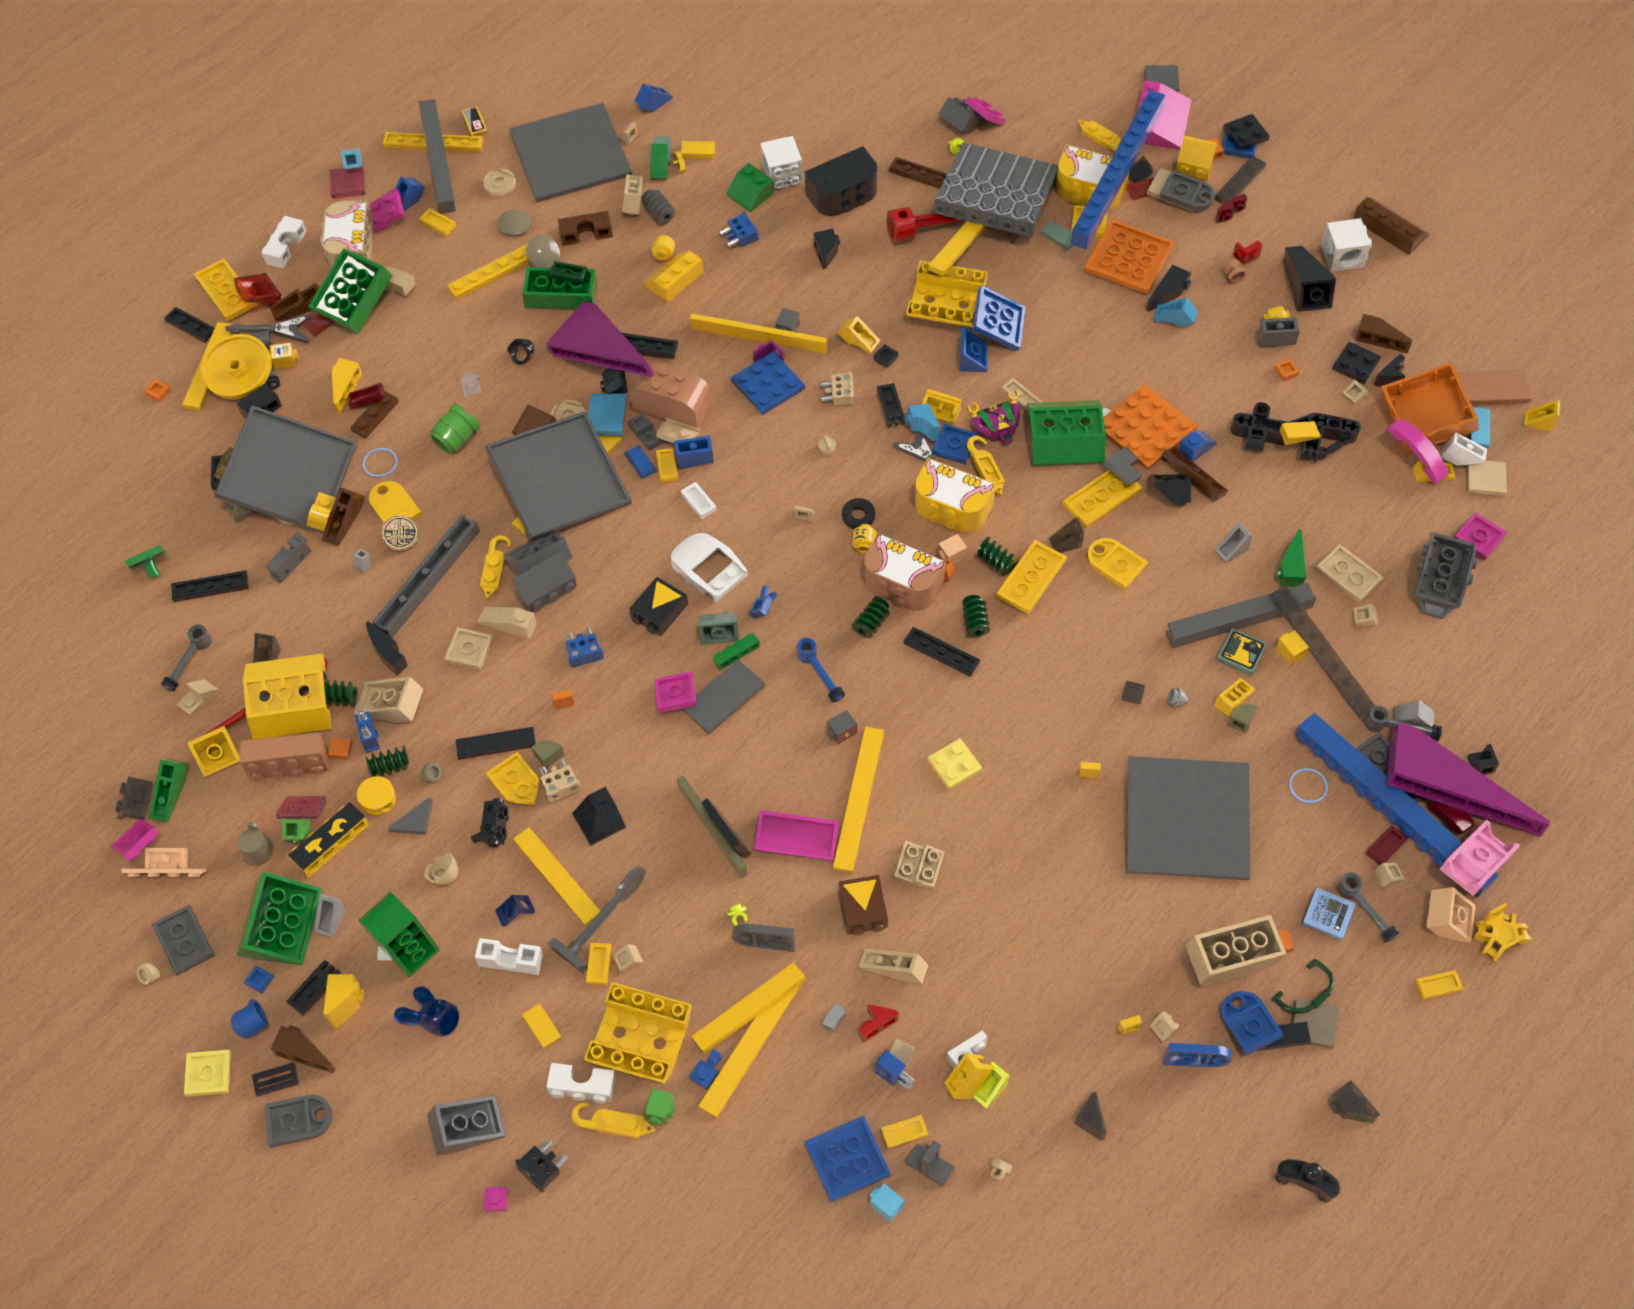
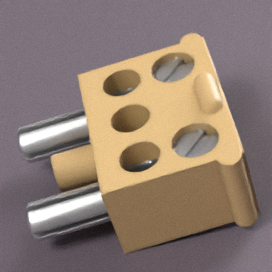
(841, 390)
(559, 782)

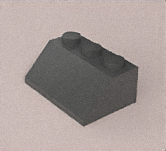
(535, 552)
(544, 583)

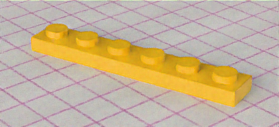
(489, 273)

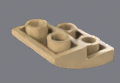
(918, 865)

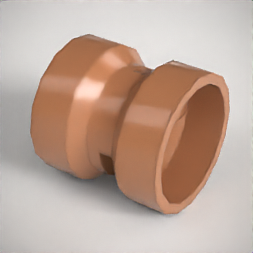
(1234, 271)

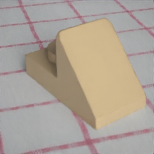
(199, 695)

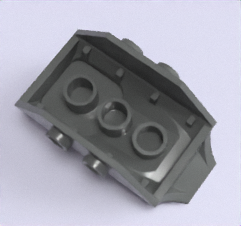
(1444, 574)

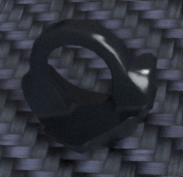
(513, 348)

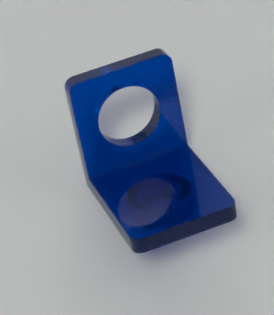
(512, 908)

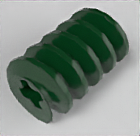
(995, 557)
(975, 616)
(871, 617)
(340, 694)
(388, 762)

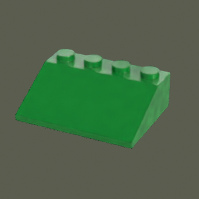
(350, 290)
(279, 920)

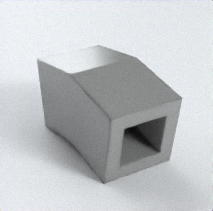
(361, 561)
(833, 1018)

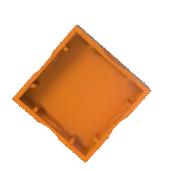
(1432, 404)

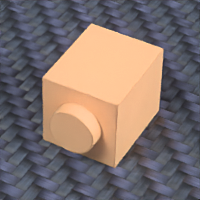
(952, 549)

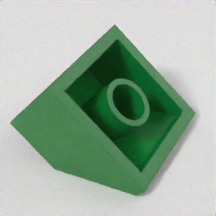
(750, 187)

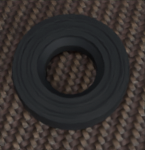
(858, 503)

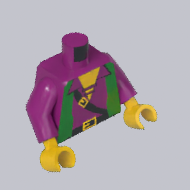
(997, 421)

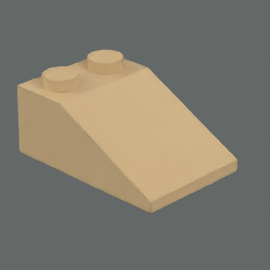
(390, 699)

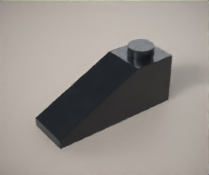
(1170, 287)

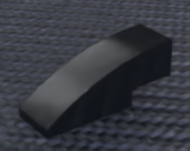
(386, 649)

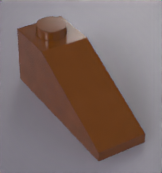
(1382, 334)
(342, 515)
(294, 1046)

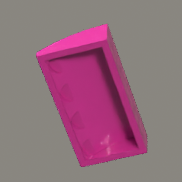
(796, 835)

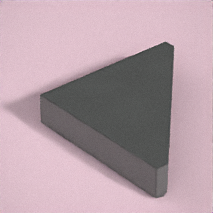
(414, 821)

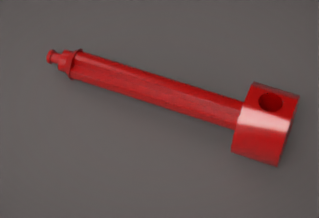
(903, 224)

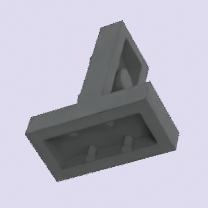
(928, 1162)

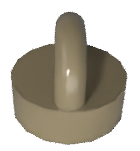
(431, 772)

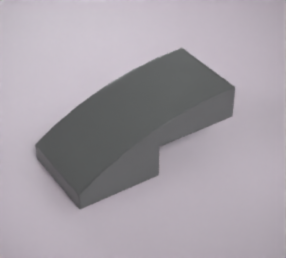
(645, 431)

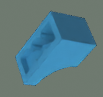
(1179, 312)
(922, 419)

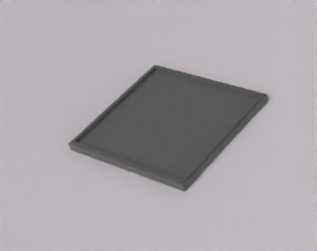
(570, 152)
(283, 466)
(558, 475)
(1188, 818)

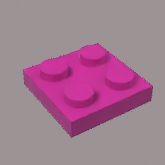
(985, 110)
(386, 210)
(1482, 533)
(675, 692)
(134, 839)

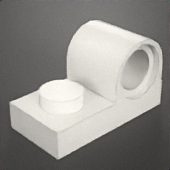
(973, 1044)

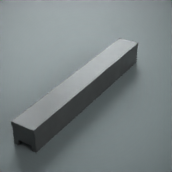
(437, 156)
(426, 576)
(1232, 616)

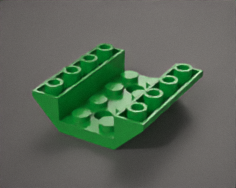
(1068, 439)

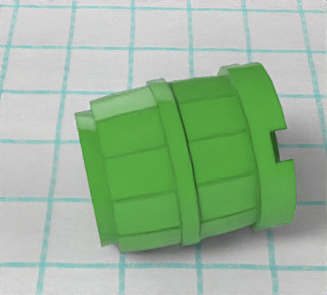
(454, 429)

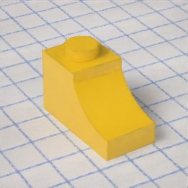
(858, 334)

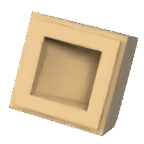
(629, 134)
(1355, 392)
(804, 513)
(1365, 615)
(1388, 874)
(627, 958)
(902, 1051)

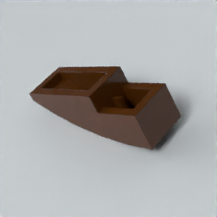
(294, 303)

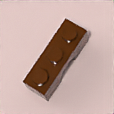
(572, 227)

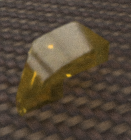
(223, 463)

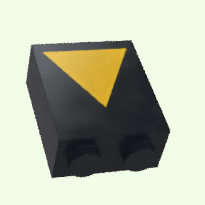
(658, 606)

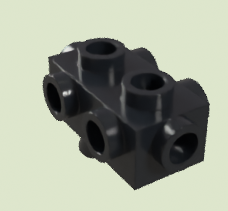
(493, 825)

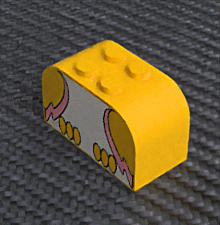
(1080, 174)
(953, 497)

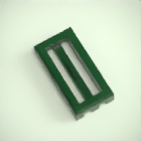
(568, 274)

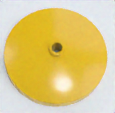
(236, 366)

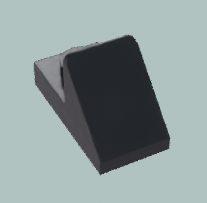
(1391, 372)

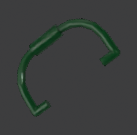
(1318, 1000)

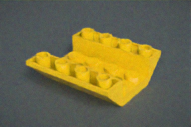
(948, 292)
(286, 710)
(645, 1020)

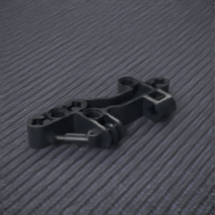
(1260, 429)

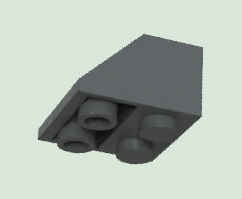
(961, 115)

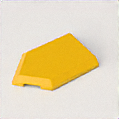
(515, 780)

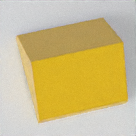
(214, 751)

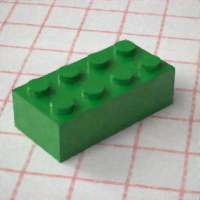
(546, 292)

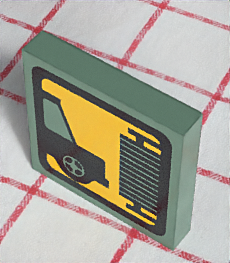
(1242, 651)

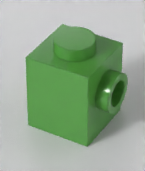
(296, 829)
(659, 1107)

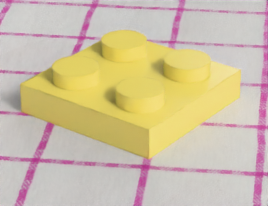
(954, 764)
(207, 1073)

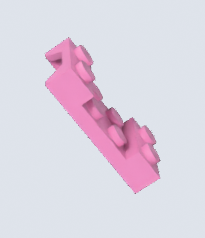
(1478, 859)

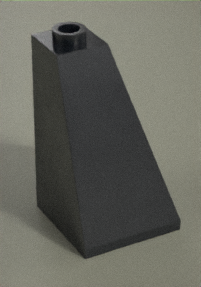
(1309, 280)

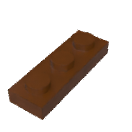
(374, 415)

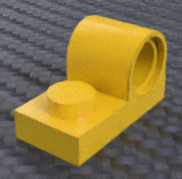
(320, 511)

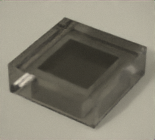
(1133, 692)

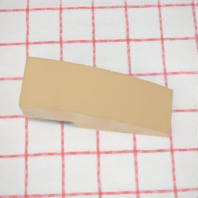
(400, 281)

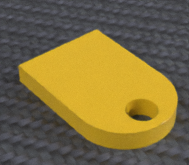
(393, 502)
(1116, 562)

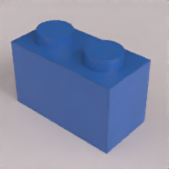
(694, 451)

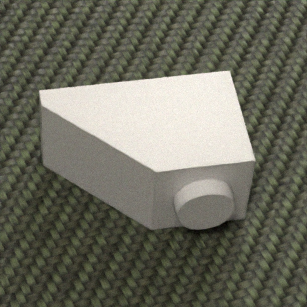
(1463, 451)

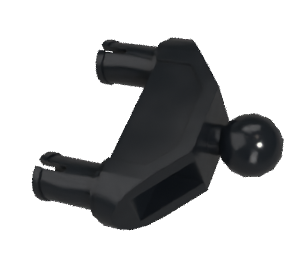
(1310, 1177)

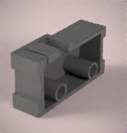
(288, 559)

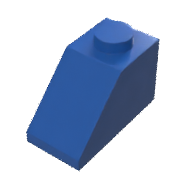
(652, 97)
(410, 191)
(1196, 444)

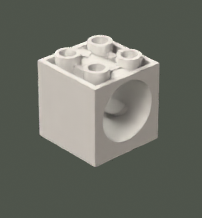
(782, 162)
(1346, 245)

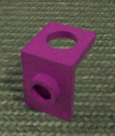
(765, 349)

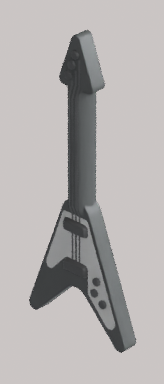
(285, 328)
(918, 449)

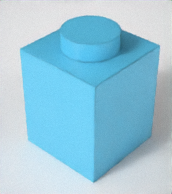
(351, 158)
(886, 1202)

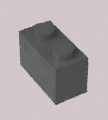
(1278, 331)

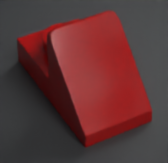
(882, 1019)

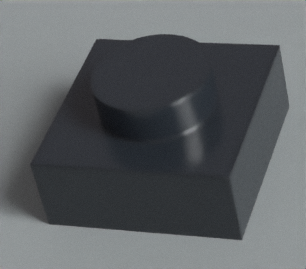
(886, 355)

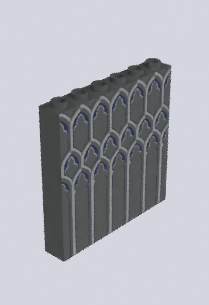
(996, 189)

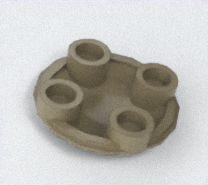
(514, 222)
(542, 251)

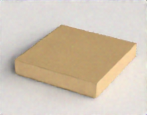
(1487, 478)
(468, 648)

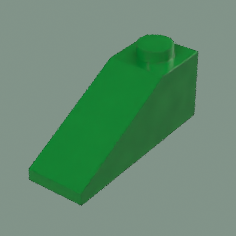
(1292, 568)
(167, 788)

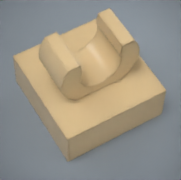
(1164, 1026)

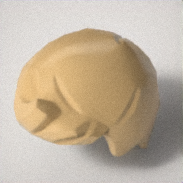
(443, 870)

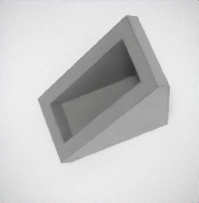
(1234, 543)
(1415, 712)
(329, 915)

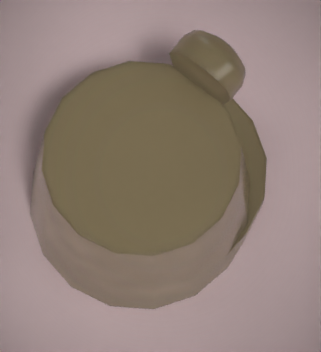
(254, 846)

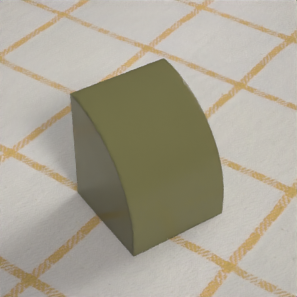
(1242, 717)
(547, 752)

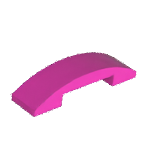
(1422, 447)

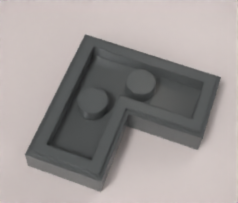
(1121, 465)

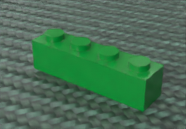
(736, 651)

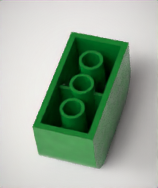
(399, 934)

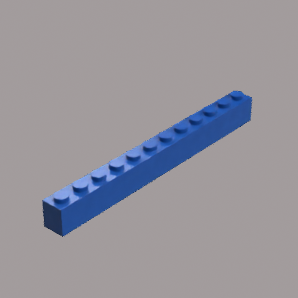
(1117, 169)
(1371, 784)

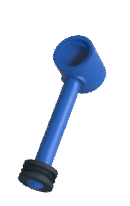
(835, 693)

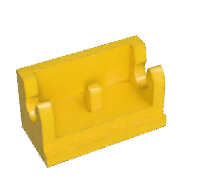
(944, 407)
(967, 1076)

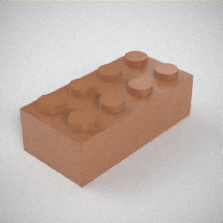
(284, 756)

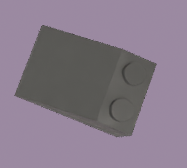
(465, 1124)

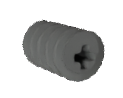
(658, 206)

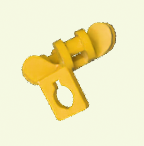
(1504, 931)

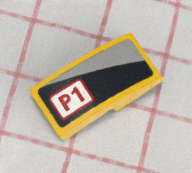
(474, 121)

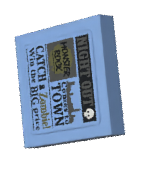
(1329, 914)

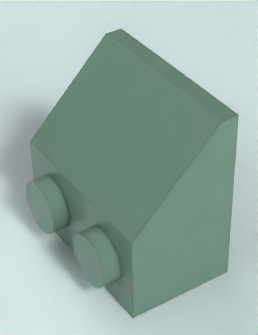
(718, 628)

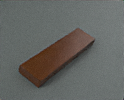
(917, 172)
(1194, 472)

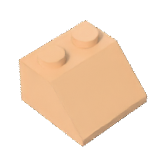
(1451, 915)

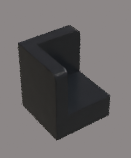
(1141, 169)
(1484, 761)

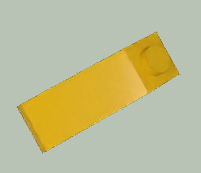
(344, 379)

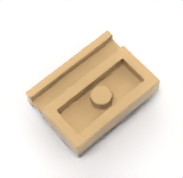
(674, 430)

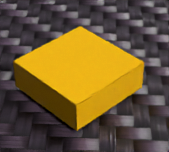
(1089, 770)
(1129, 1025)

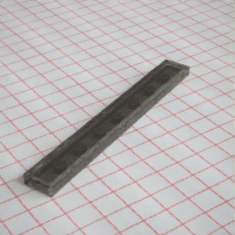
(1323, 652)

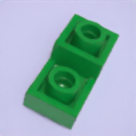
(659, 161)

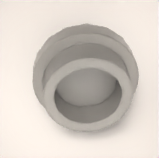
(1177, 697)

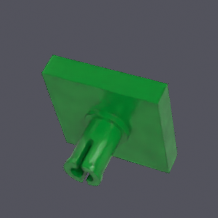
(146, 558)

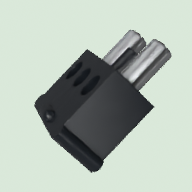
(538, 1174)

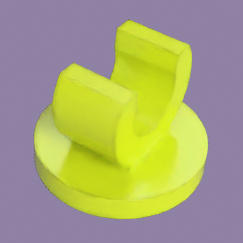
(955, 145)
(735, 911)

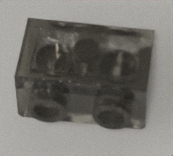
(134, 798)

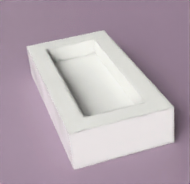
(698, 500)

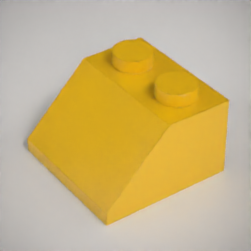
(1196, 157)
(342, 998)

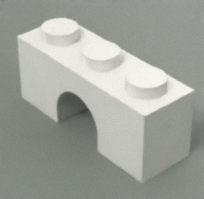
(288, 231)
(496, 956)
(598, 1087)

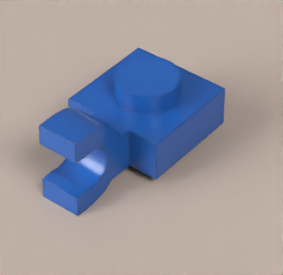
(761, 605)
(705, 1072)

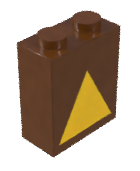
(863, 905)

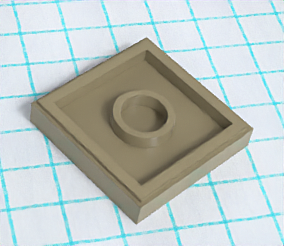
(1321, 1022)

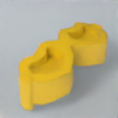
(677, 155)

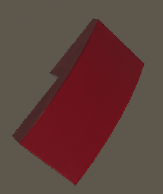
(1226, 211)
(1455, 818)

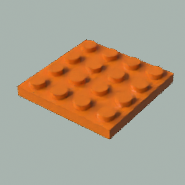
(1129, 256)
(1146, 426)

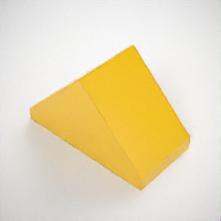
(1543, 416)

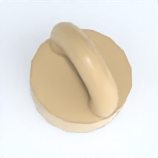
(827, 445)
(147, 973)
(1000, 1165)

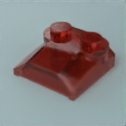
(257, 289)

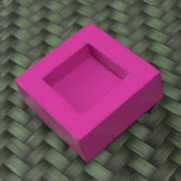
(495, 1199)

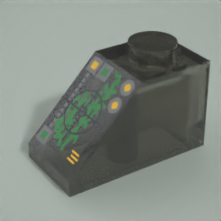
(1352, 1104)

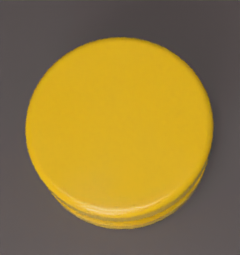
(376, 796)

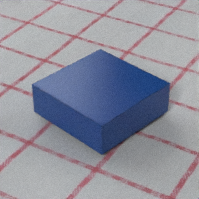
(259, 979)

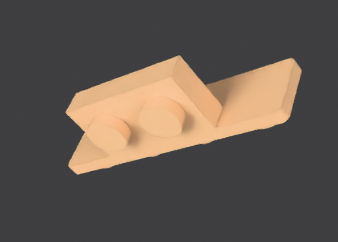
(165, 861)

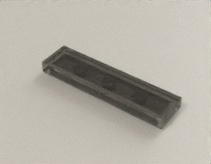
(1240, 180)

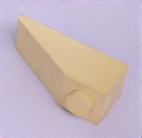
(632, 194)
(509, 620)
(895, 965)

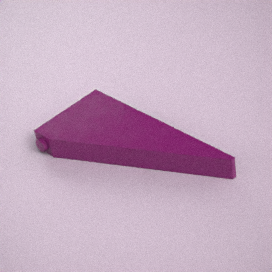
(595, 340)
(1435, 773)

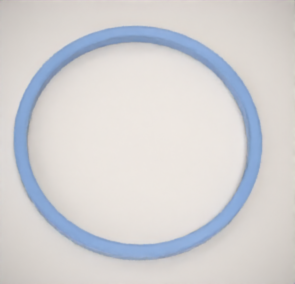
(378, 449)
(1306, 801)

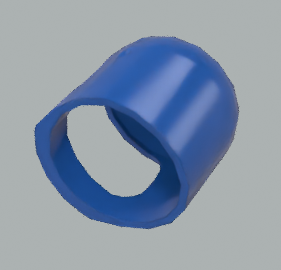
(249, 1020)

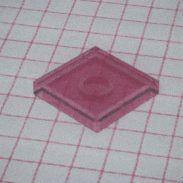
(347, 182)
(301, 807)

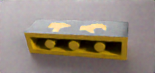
(328, 839)

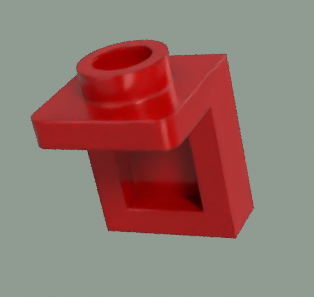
(1247, 254)

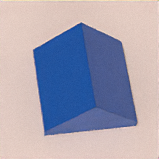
(972, 352)

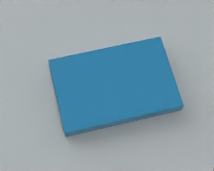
(608, 413)

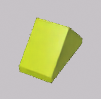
(992, 1086)

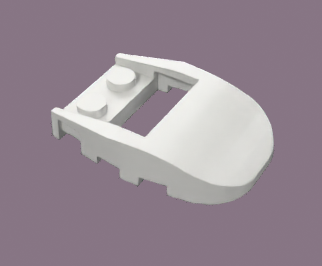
(693, 552)

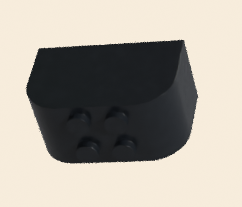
(842, 182)

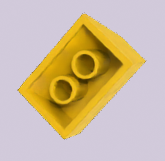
(675, 275)

